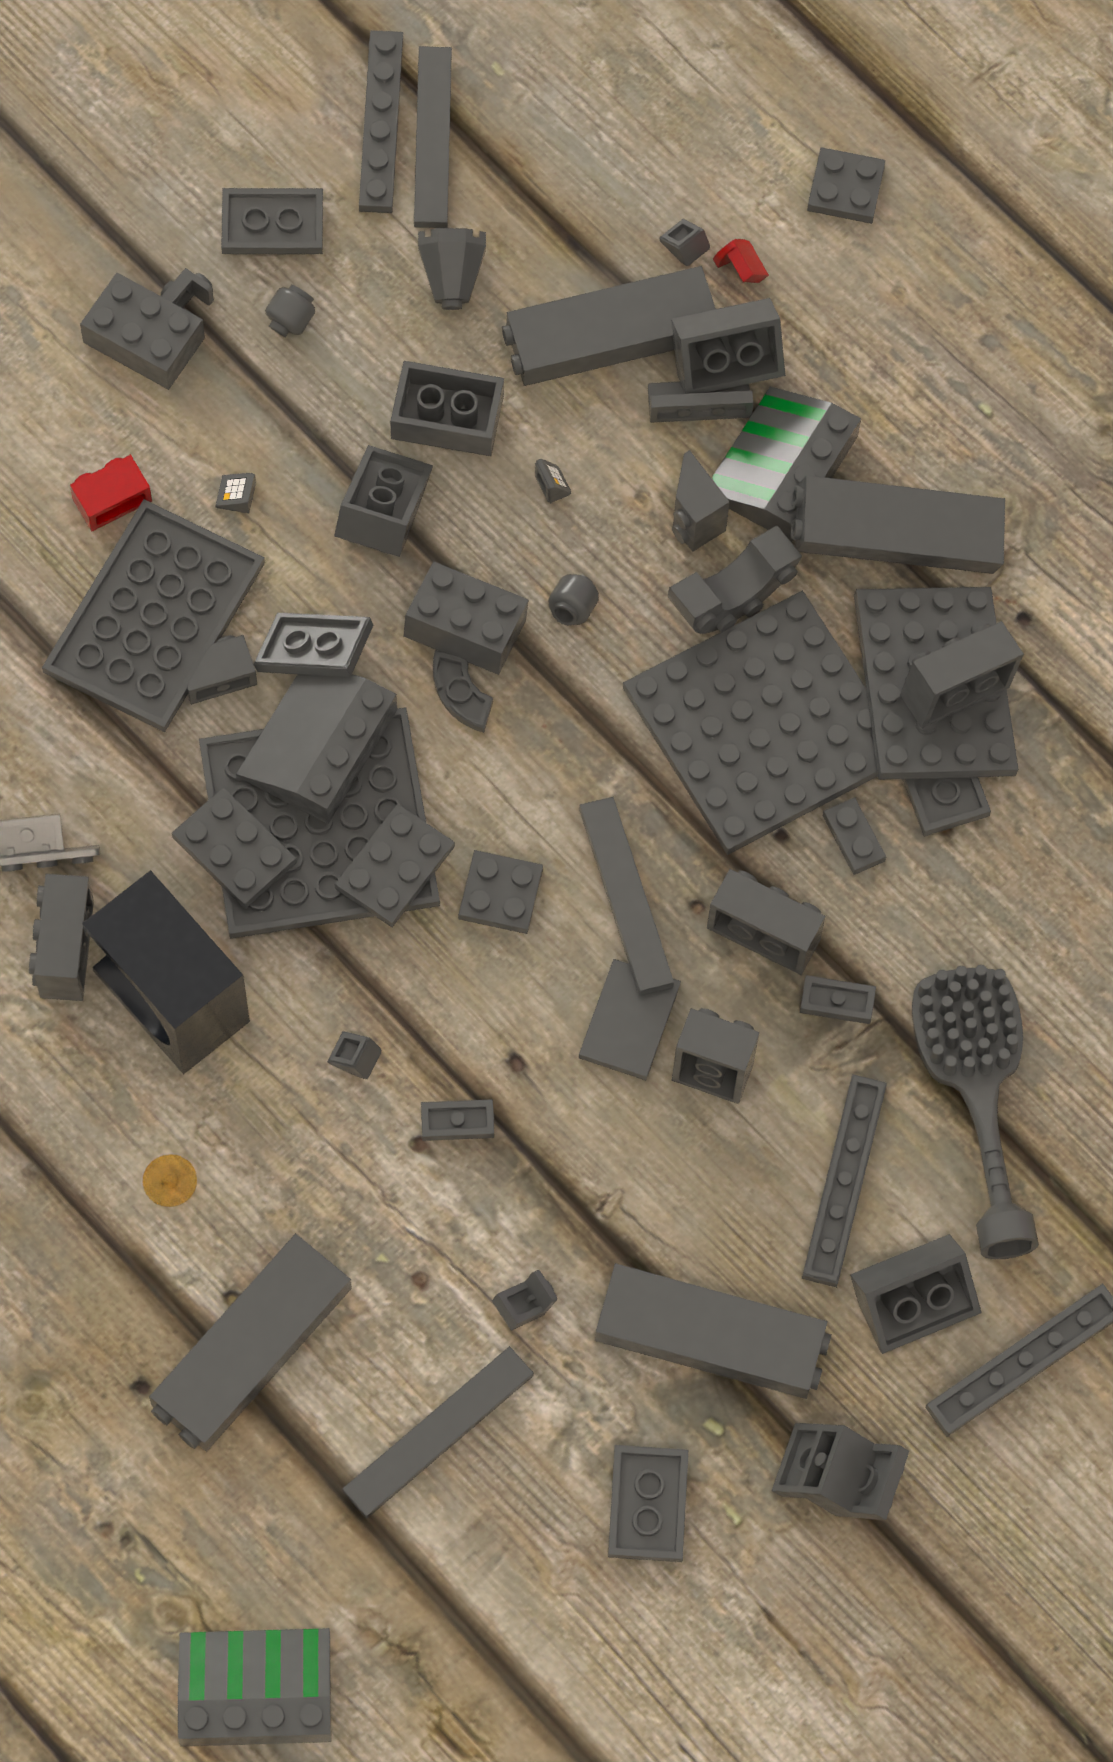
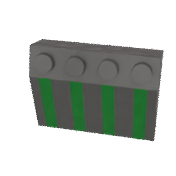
(777, 449)
(254, 1687)

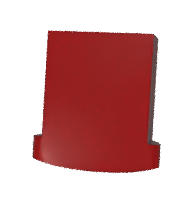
(744, 259)

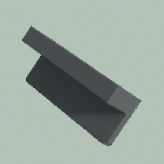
(671, 404)

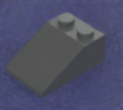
(382, 500)

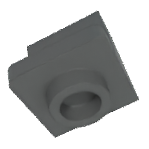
(186, 287)
(525, 1301)

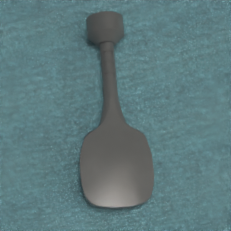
(973, 1041)

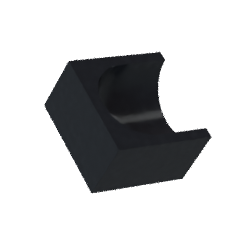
(168, 972)

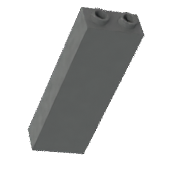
(603, 325)
(898, 524)
(712, 1331)
(249, 1343)

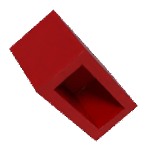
(110, 492)

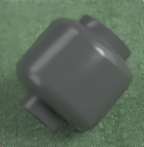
(290, 310)
(573, 599)

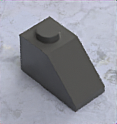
(222, 670)

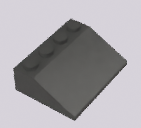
(319, 741)

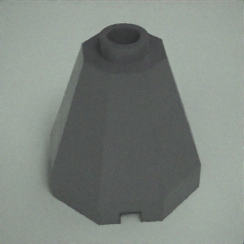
(452, 263)

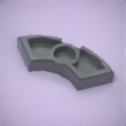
(459, 693)

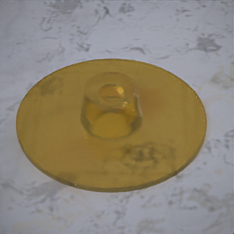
(169, 1180)

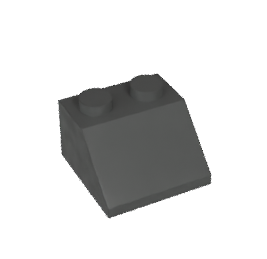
(699, 506)

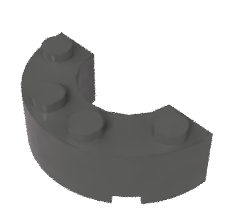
(738, 588)

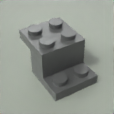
(840, 1471)

